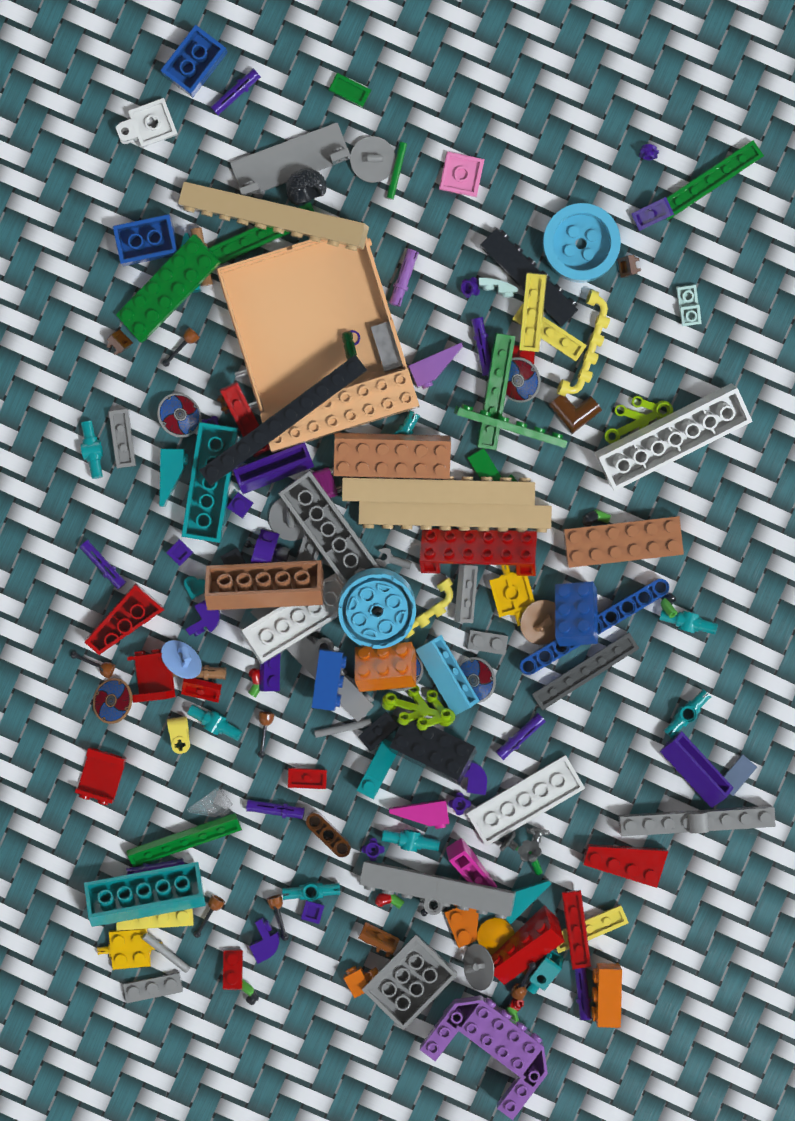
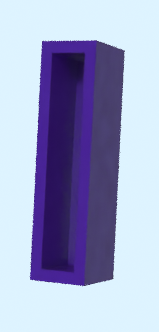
(273, 468)
(696, 769)

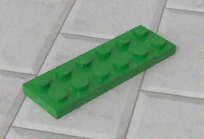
(168, 288)

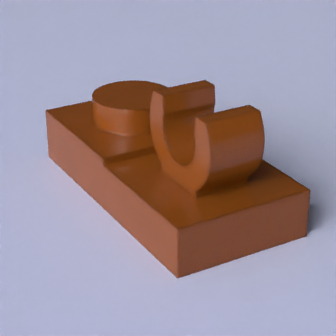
(379, 938)

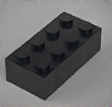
(434, 750)

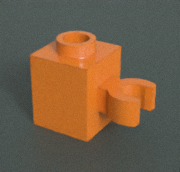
(357, 979)

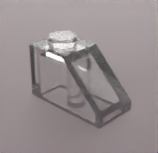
(212, 804)

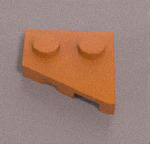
(463, 925)

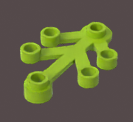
(641, 420)
(441, 715)

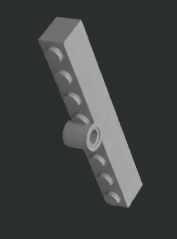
(307, 654)
(697, 821)
(437, 888)

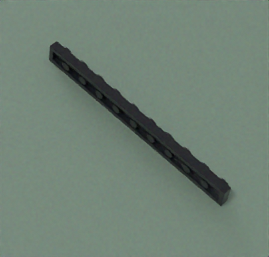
(283, 420)

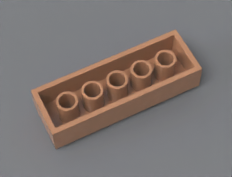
(392, 455)
(623, 542)
(264, 585)

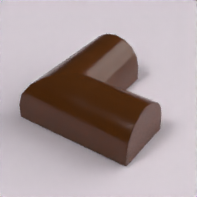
(574, 417)

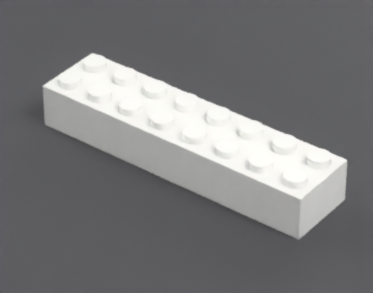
(673, 436)

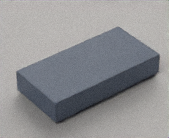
(739, 773)

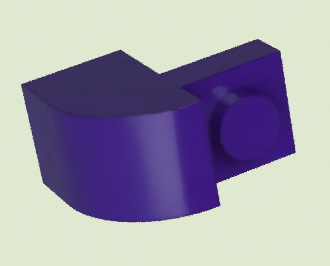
(265, 547)
(210, 619)
(476, 779)
(268, 944)

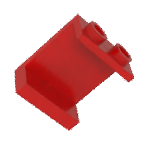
(153, 677)
(101, 776)

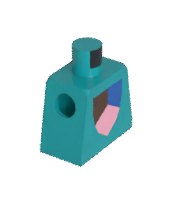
(545, 972)

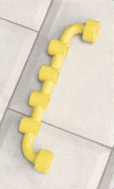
(595, 340)
(438, 609)

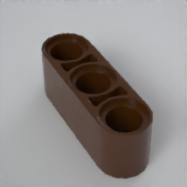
(330, 843)

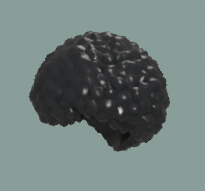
(305, 186)

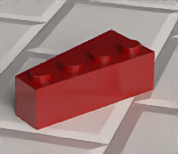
(127, 615)
(632, 863)
(527, 945)

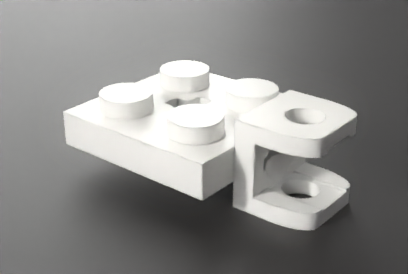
(138, 126)

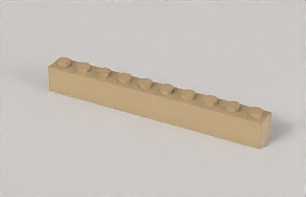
(273, 215)
(439, 491)
(455, 515)

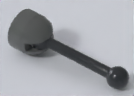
(281, 553)

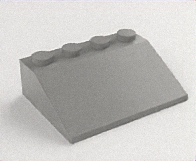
(410, 982)

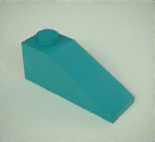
(171, 469)
(377, 770)
(526, 896)

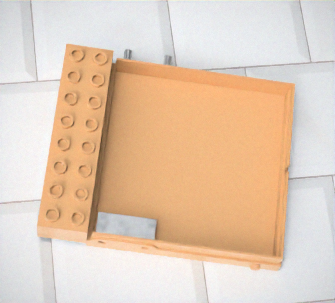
(290, 331)

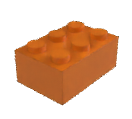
(385, 667)
(607, 995)

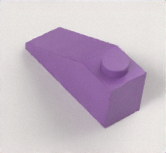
(430, 368)

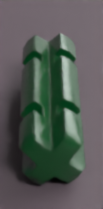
(349, 344)

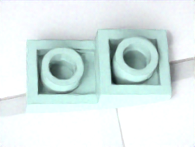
(504, 288)
(688, 305)

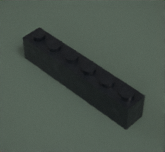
(516, 266)

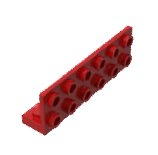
(478, 547)

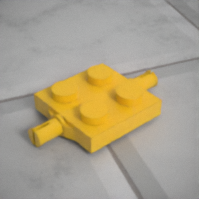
(511, 593)
(128, 949)

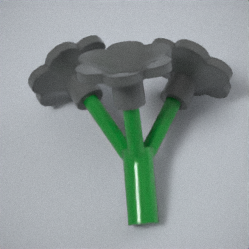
(529, 850)

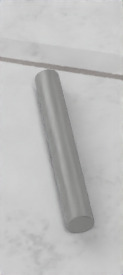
(342, 728)
(165, 952)

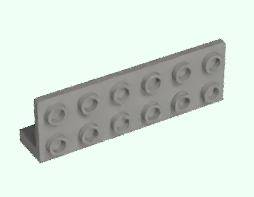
(276, 164)

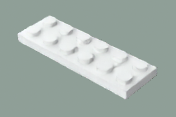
(291, 624)
(525, 800)

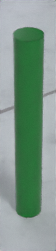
(396, 170)

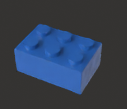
(194, 61)
(145, 240)
(576, 614)
(328, 679)

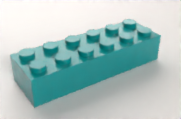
(207, 503)
(144, 894)

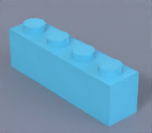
(447, 675)

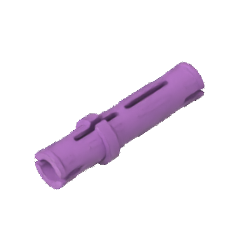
(403, 278)

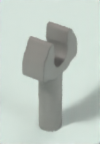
(392, 559)

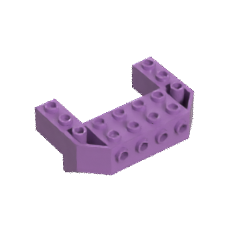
(498, 1036)

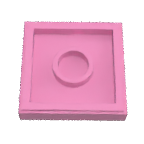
(461, 174)

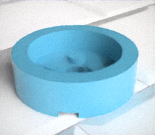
(585, 223)
(381, 589)

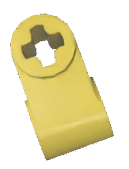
(179, 730)

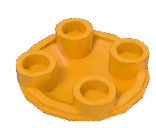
(494, 934)

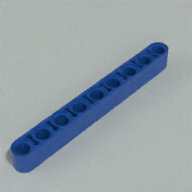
(603, 624)

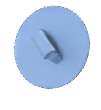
(181, 659)

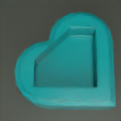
(194, 586)

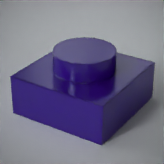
(240, 505)
(179, 552)
(312, 912)

